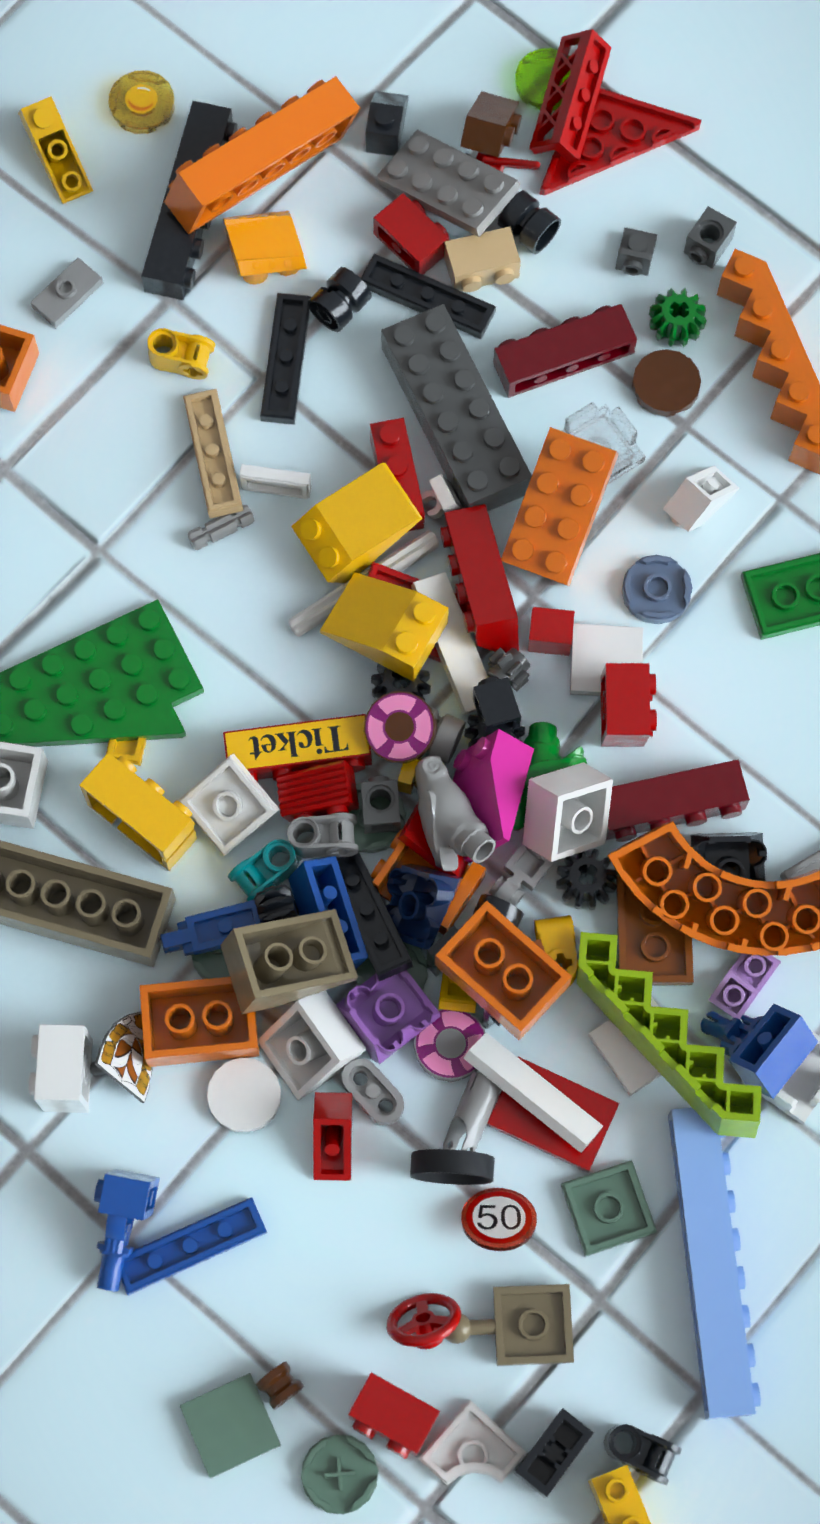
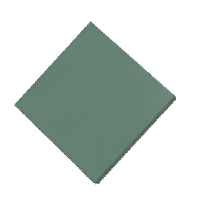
(608, 1208)
(230, 1425)

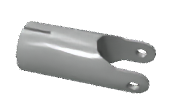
(472, 1112)

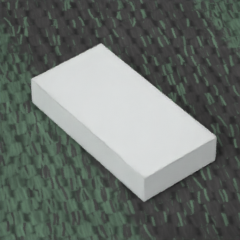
(275, 481)

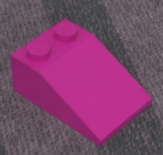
(493, 779)

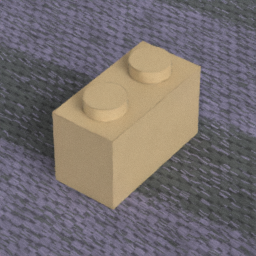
(482, 260)

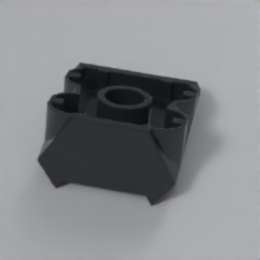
(733, 852)

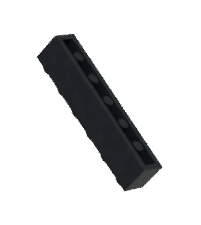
(172, 250)

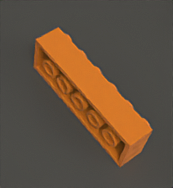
(260, 154)

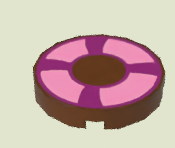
(400, 727)

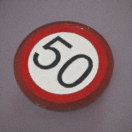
(498, 1219)

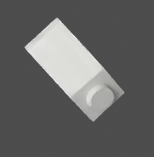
(699, 498)

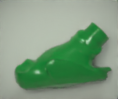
(545, 759)

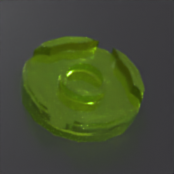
(534, 74)

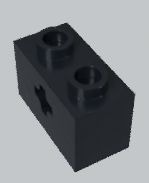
(553, 1453)

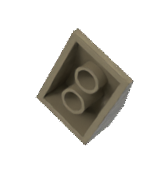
(287, 960)

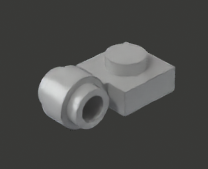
(526, 869)

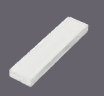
(455, 644)
(533, 1092)

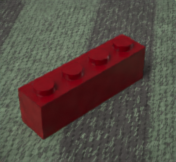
(564, 350)
(677, 797)

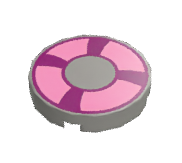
(445, 1043)

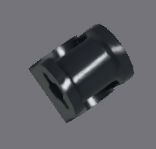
(644, 1453)

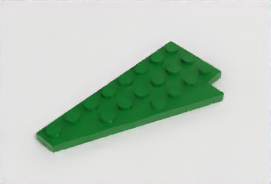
(101, 686)

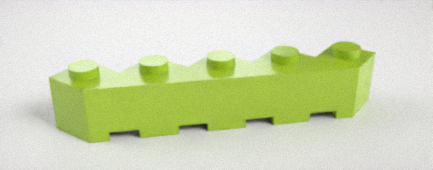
(662, 1039)

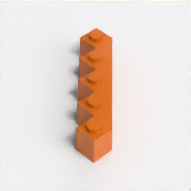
(782, 357)

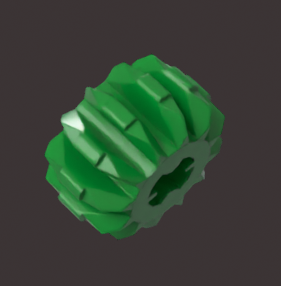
(677, 317)

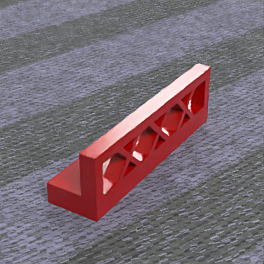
(578, 92)

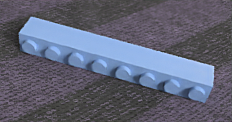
(713, 1268)

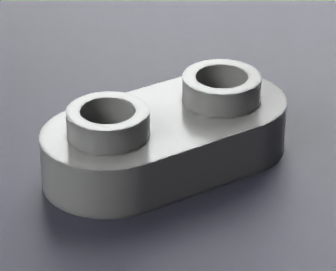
(372, 1093)

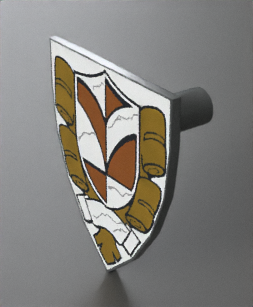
(123, 1056)

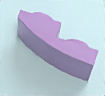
(743, 983)

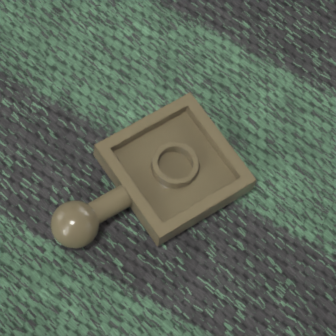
(528, 1324)

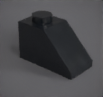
(385, 123)

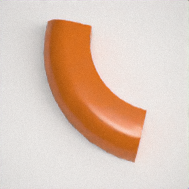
(718, 905)

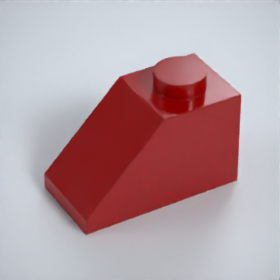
(332, 1136)

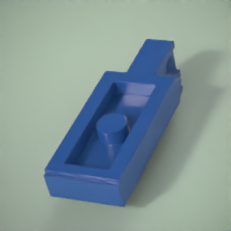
(209, 929)

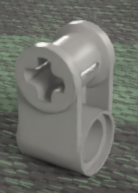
(326, 837)

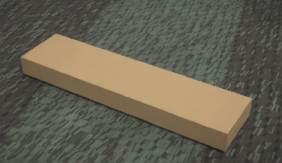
(213, 453)

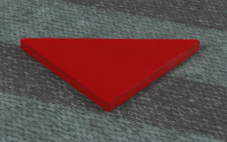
(617, 133)

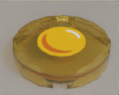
(141, 101)

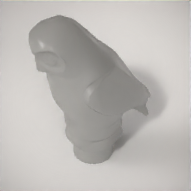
(448, 817)

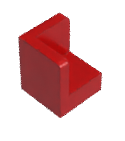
(551, 631)

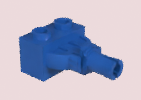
(764, 1047)
(123, 1198)

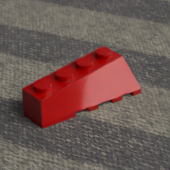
(481, 578)

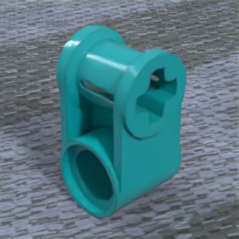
(261, 869)

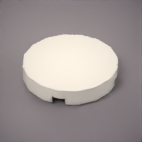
(244, 1095)

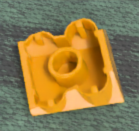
(264, 245)

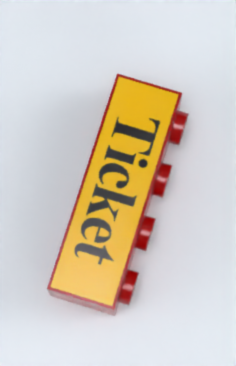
(300, 746)

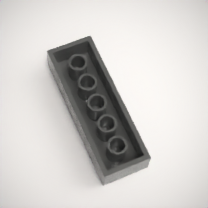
(455, 409)

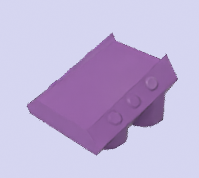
(387, 1013)

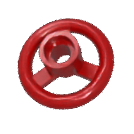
(426, 1328)

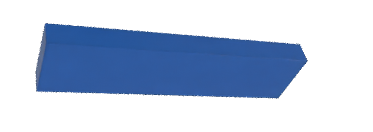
(192, 1245)

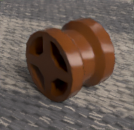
(279, 1385)

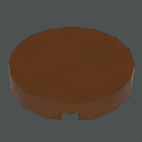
(666, 382)

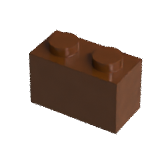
(491, 124)

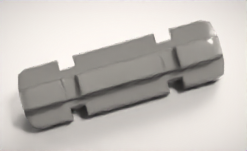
(220, 528)

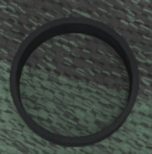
(452, 1167)

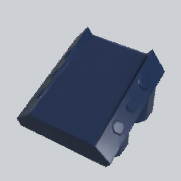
(420, 902)

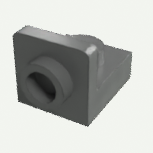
(636, 252)

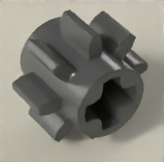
(510, 665)

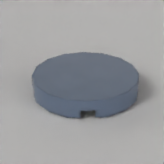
(656, 589)

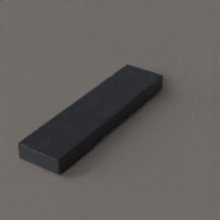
(425, 293)
(285, 359)
(376, 927)

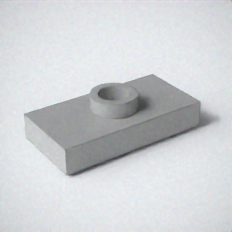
(66, 292)

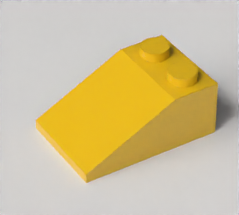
(356, 524)
(386, 623)

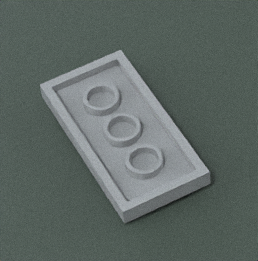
(448, 182)

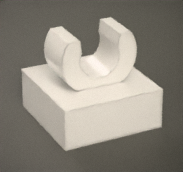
(443, 494)

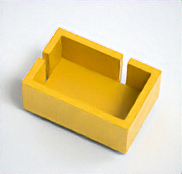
(146, 816)

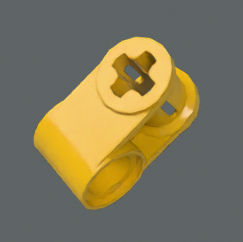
(183, 353)
(559, 941)

